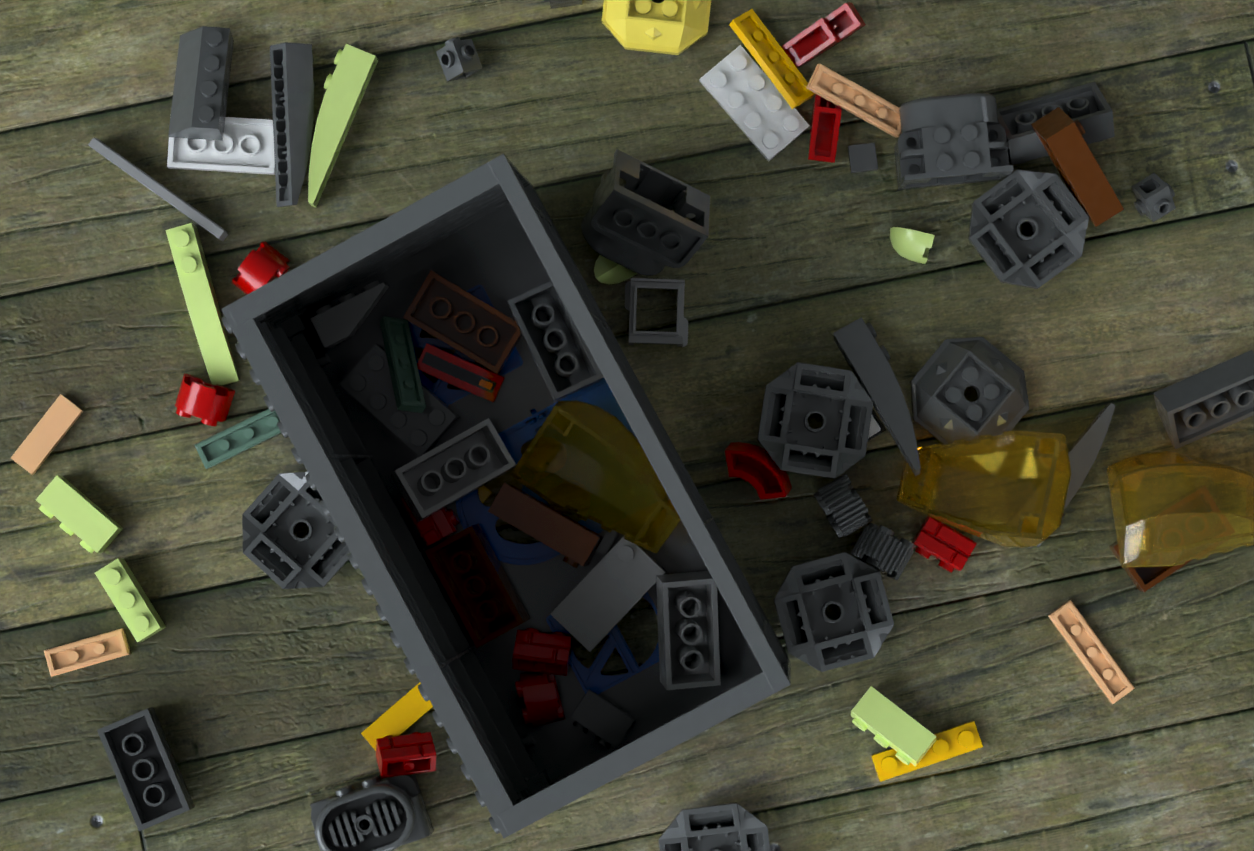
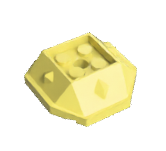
(657, 27)

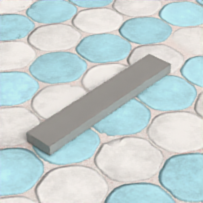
(158, 189)

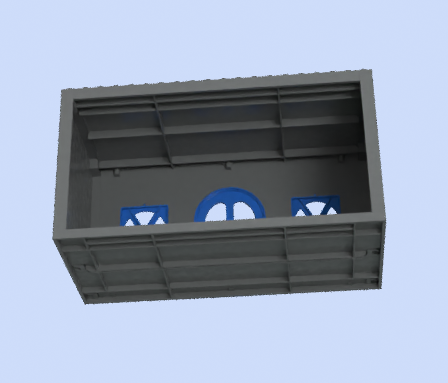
(495, 244)

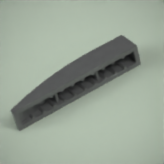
(292, 116)
(877, 378)
(1085, 450)

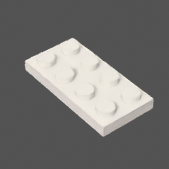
(754, 103)
(244, 149)

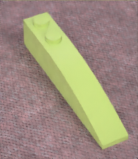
(337, 113)
(202, 303)

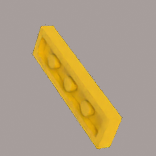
(771, 58)
(947, 745)

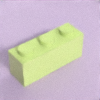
(78, 515)
(130, 600)
(892, 727)

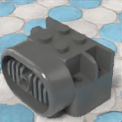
(951, 142)
(645, 217)
(391, 807)

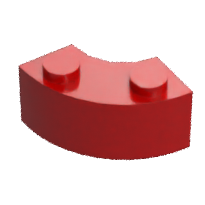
(757, 468)

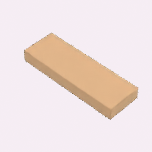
(47, 434)
(87, 652)

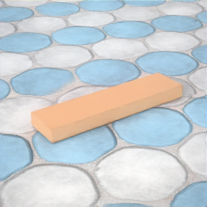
(855, 99)
(1091, 652)

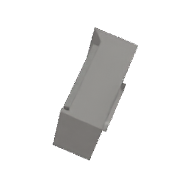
(677, 338)

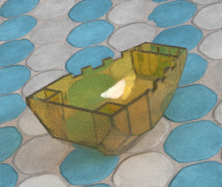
(598, 471)
(993, 486)
(1179, 508)

